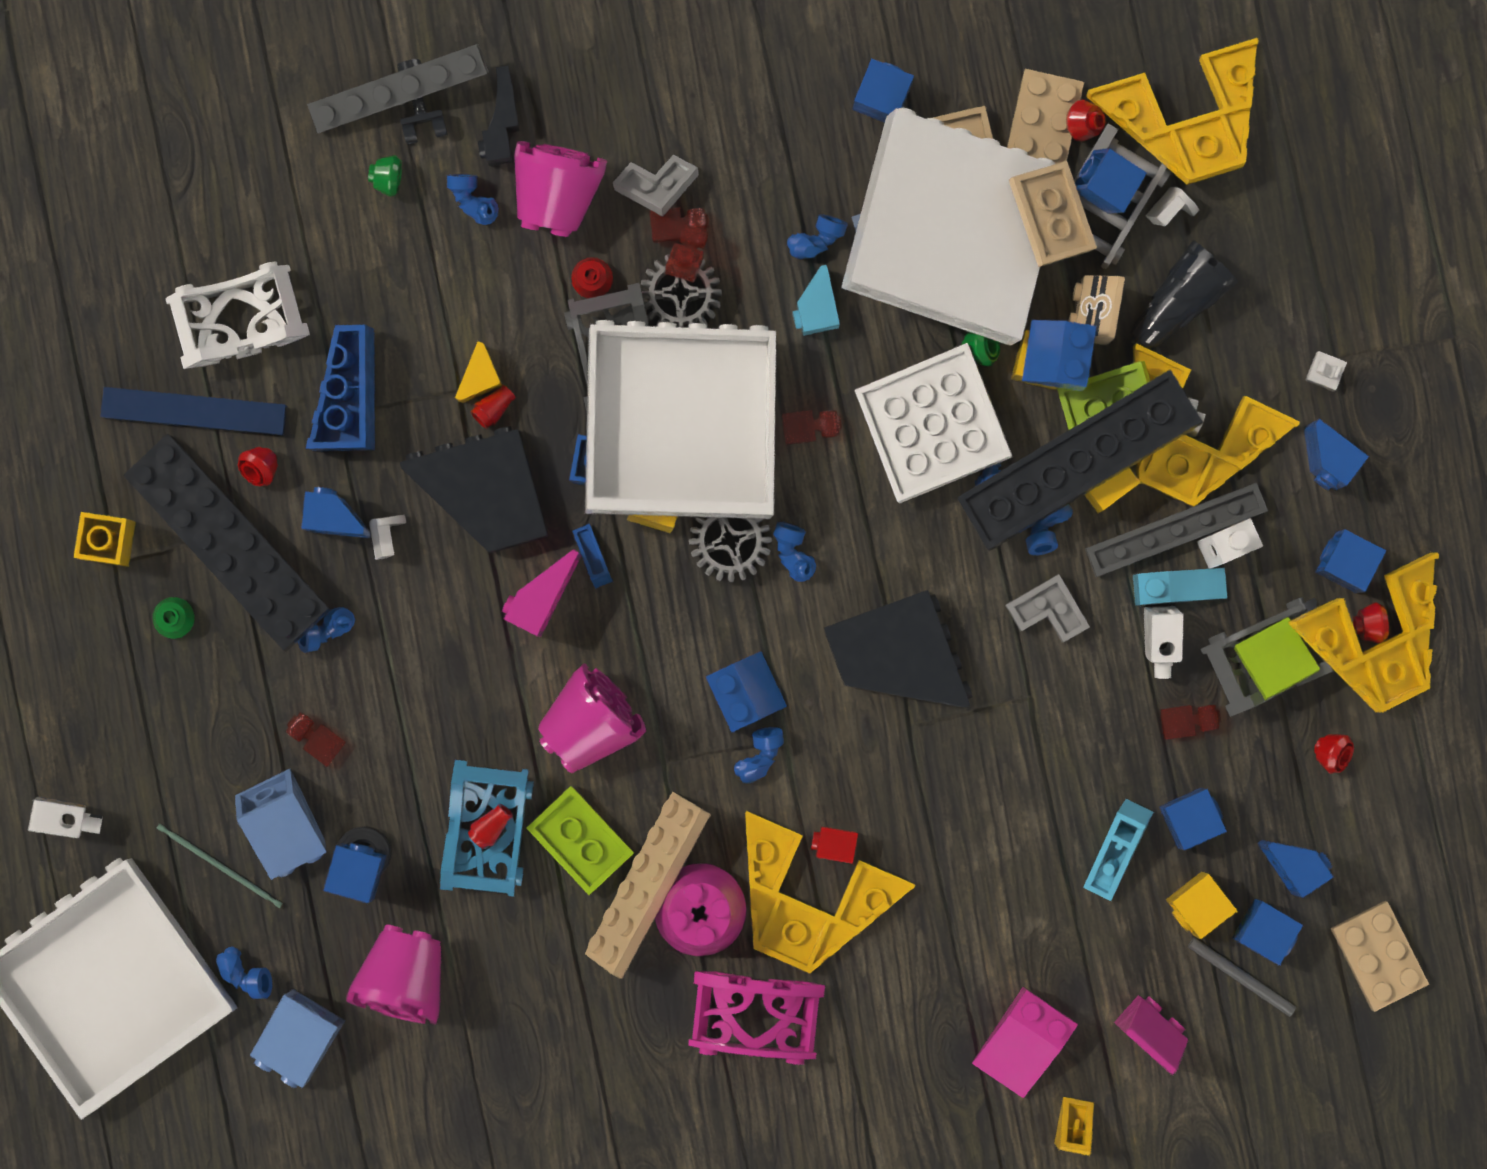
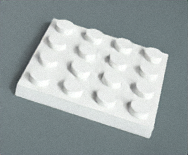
(933, 423)

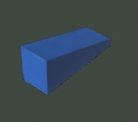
(592, 556)

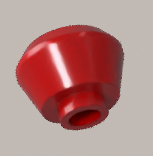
(1084, 120)
(587, 286)
(258, 465)
(1372, 623)
(1334, 752)

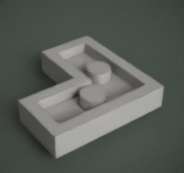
(659, 190)
(1051, 601)

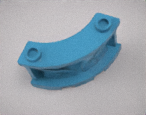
(454, 857)

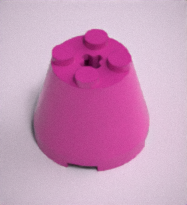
(554, 186)
(589, 720)
(724, 905)
(400, 977)

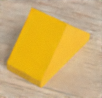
(479, 376)
(1075, 1126)

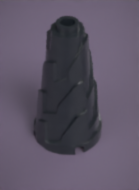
(1191, 287)

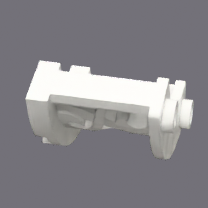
(209, 350)

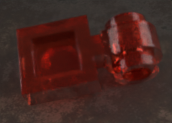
(670, 225)
(687, 259)
(801, 427)
(1180, 721)
(322, 744)

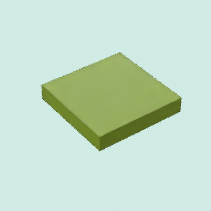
(1276, 658)

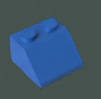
(1059, 354)
(1331, 456)
(330, 514)
(746, 691)
(1297, 867)

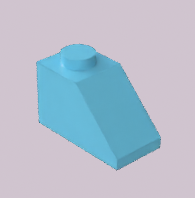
(817, 306)

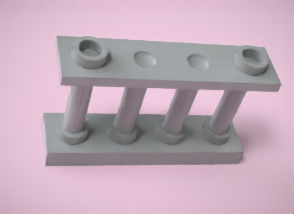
(1159, 176)

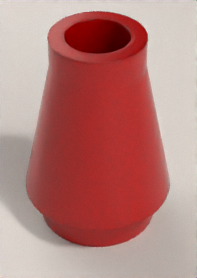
(491, 408)
(489, 827)

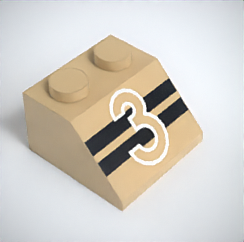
(1098, 305)

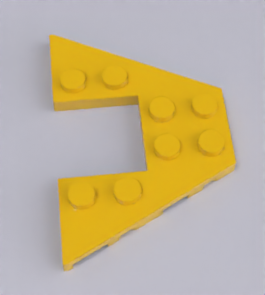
(1199, 145)
(1193, 469)
(1391, 669)
(793, 928)

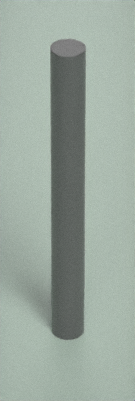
(1241, 976)

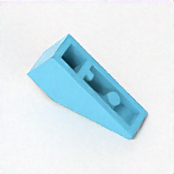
(1179, 586)
(1118, 849)

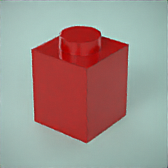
(834, 844)

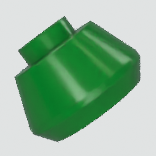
(386, 175)
(983, 349)
(179, 624)

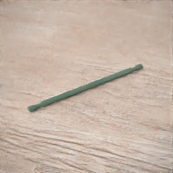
(217, 864)

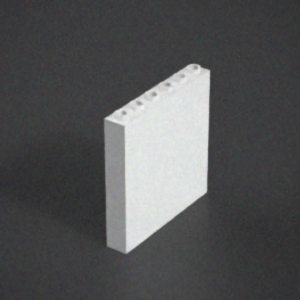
(946, 229)
(680, 420)
(107, 987)

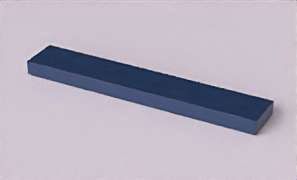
(193, 411)

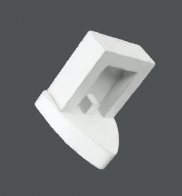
(1169, 205)
(382, 536)

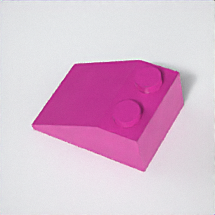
(537, 600)
(1153, 1033)
(1024, 1042)

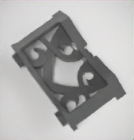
(633, 312)
(1247, 694)

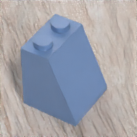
(279, 825)
(296, 1038)

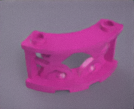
(727, 984)

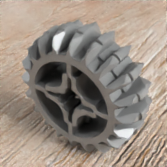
(694, 294)
(739, 566)

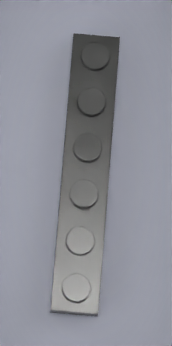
(398, 88)
(1176, 529)

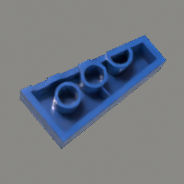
(347, 394)

